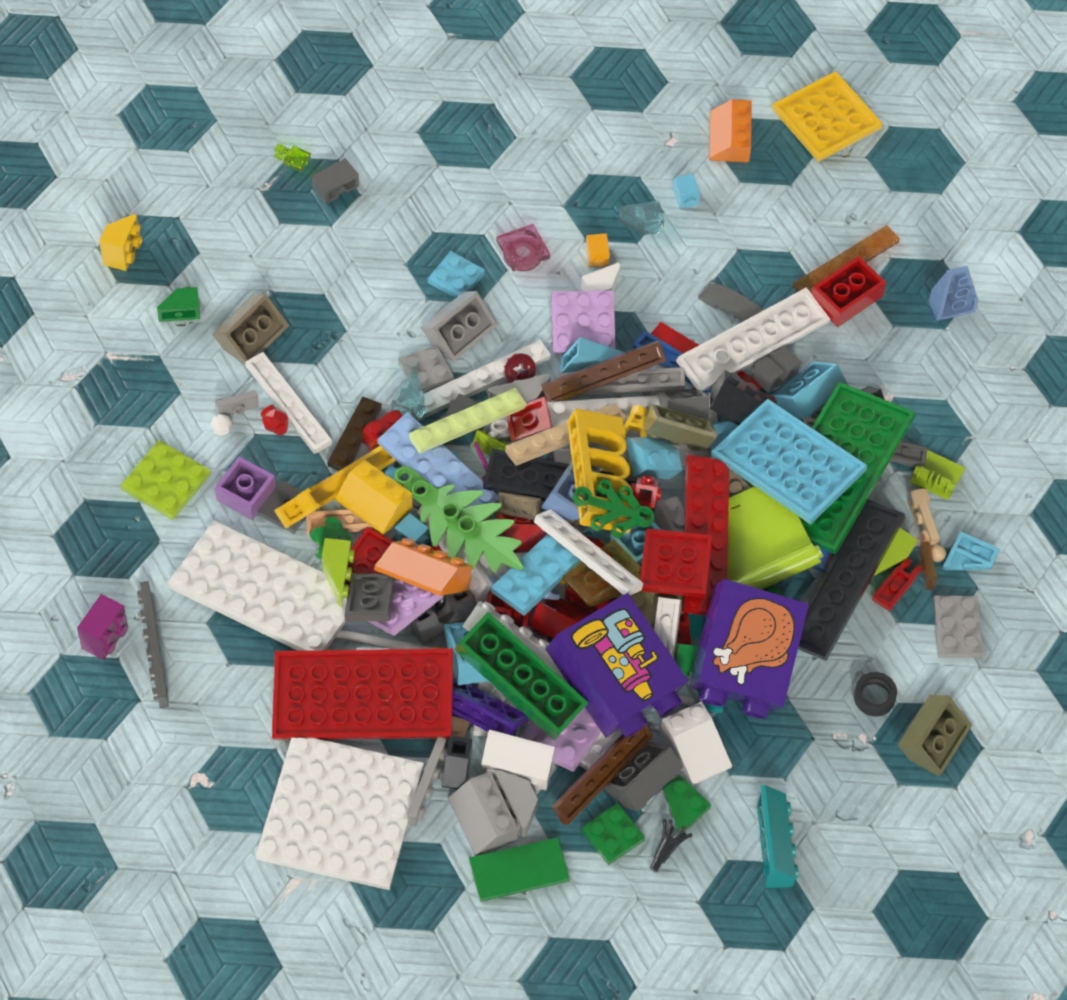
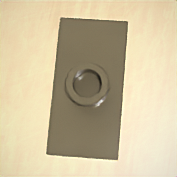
(519, 505)

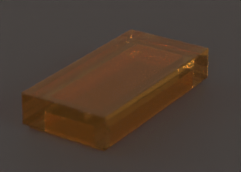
(927, 563)

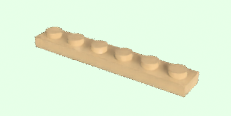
(549, 439)

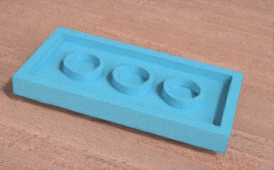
(541, 573)

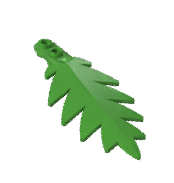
(463, 522)

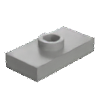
(237, 404)

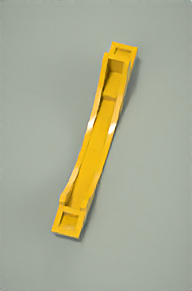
(327, 490)

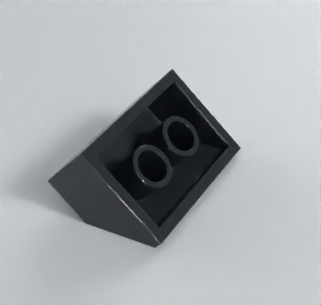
(735, 397)

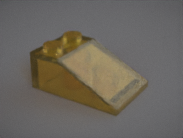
(592, 586)

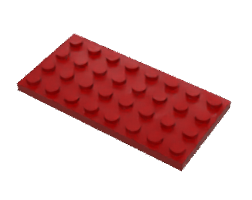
(363, 694)

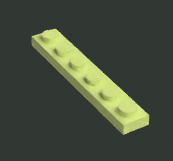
(467, 420)

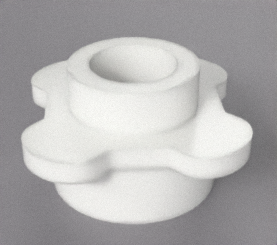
(499, 429)

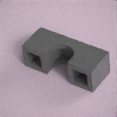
(456, 610)

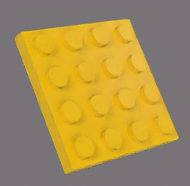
(827, 116)

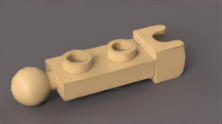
(919, 507)

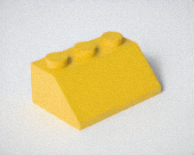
(374, 497)

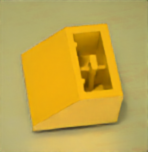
(120, 242)

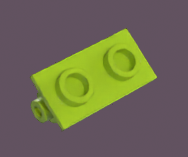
(486, 442)

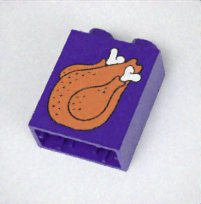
(748, 648)

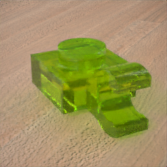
(294, 157)

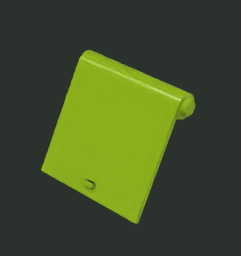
(766, 541)

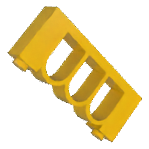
(608, 431)

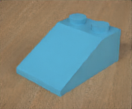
(462, 669)

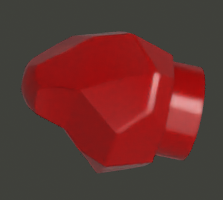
(275, 420)

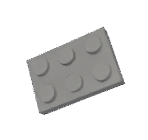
(957, 627)

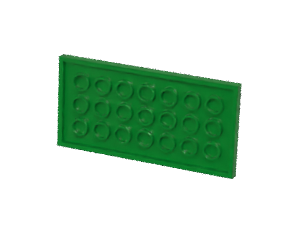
(870, 432)

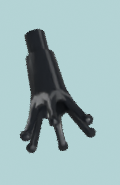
(667, 844)

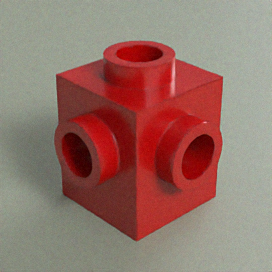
(646, 498)

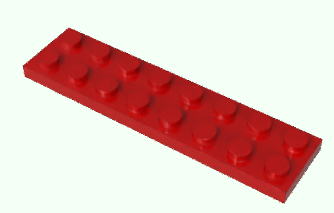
(707, 514)

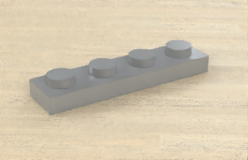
(425, 789)

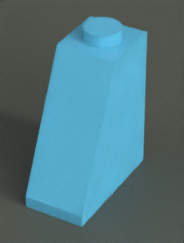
(584, 354)

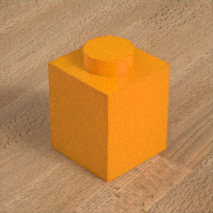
(597, 250)

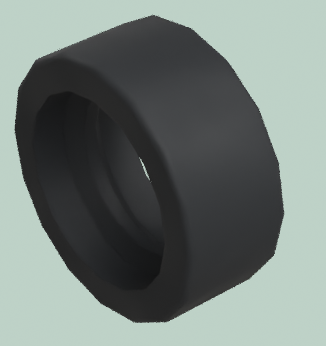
(878, 679)

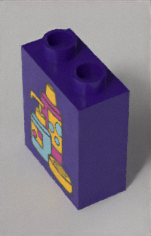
(618, 667)

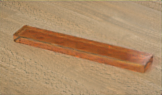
(866, 249)

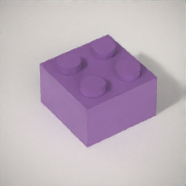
(245, 488)

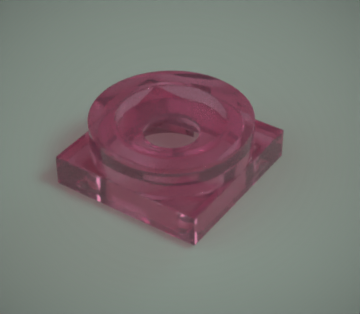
(523, 237)

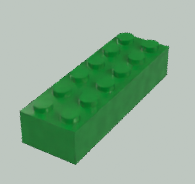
(521, 676)

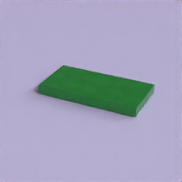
(518, 869)

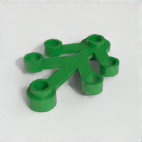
(615, 507)

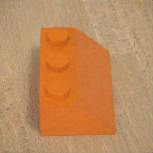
(731, 131)

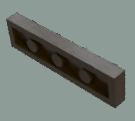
(352, 437)

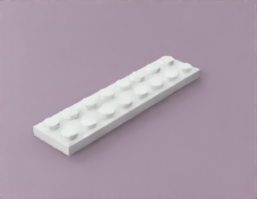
(753, 339)

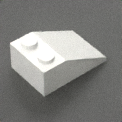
(696, 743)

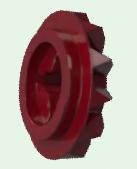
(526, 363)

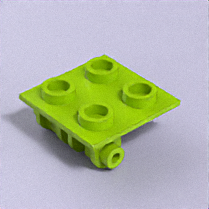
(937, 475)

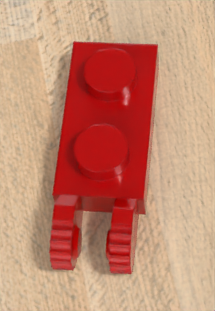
(896, 585)

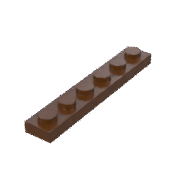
(604, 372)
(599, 775)

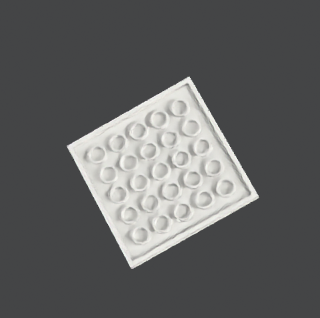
(340, 812)

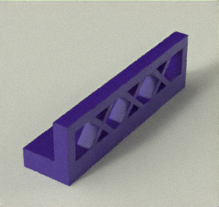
(481, 712)

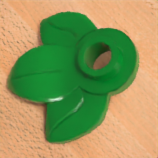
(332, 530)

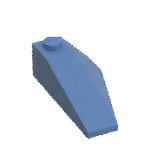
(953, 294)
(561, 499)

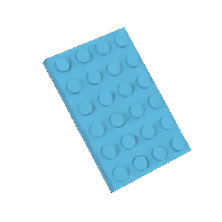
(789, 461)

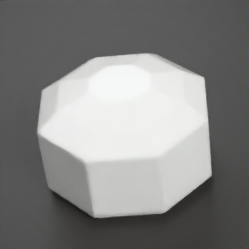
(221, 424)

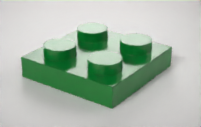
(613, 834)

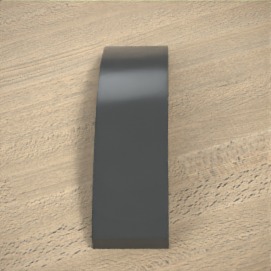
(729, 300)

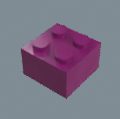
(102, 627)

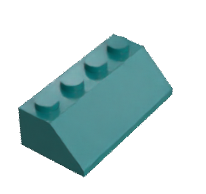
(776, 838)

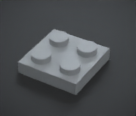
(429, 366)

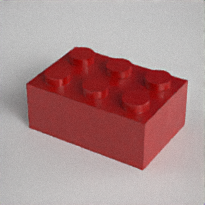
(849, 291)

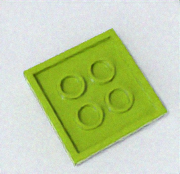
(165, 480)

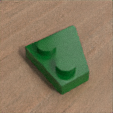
(684, 803)

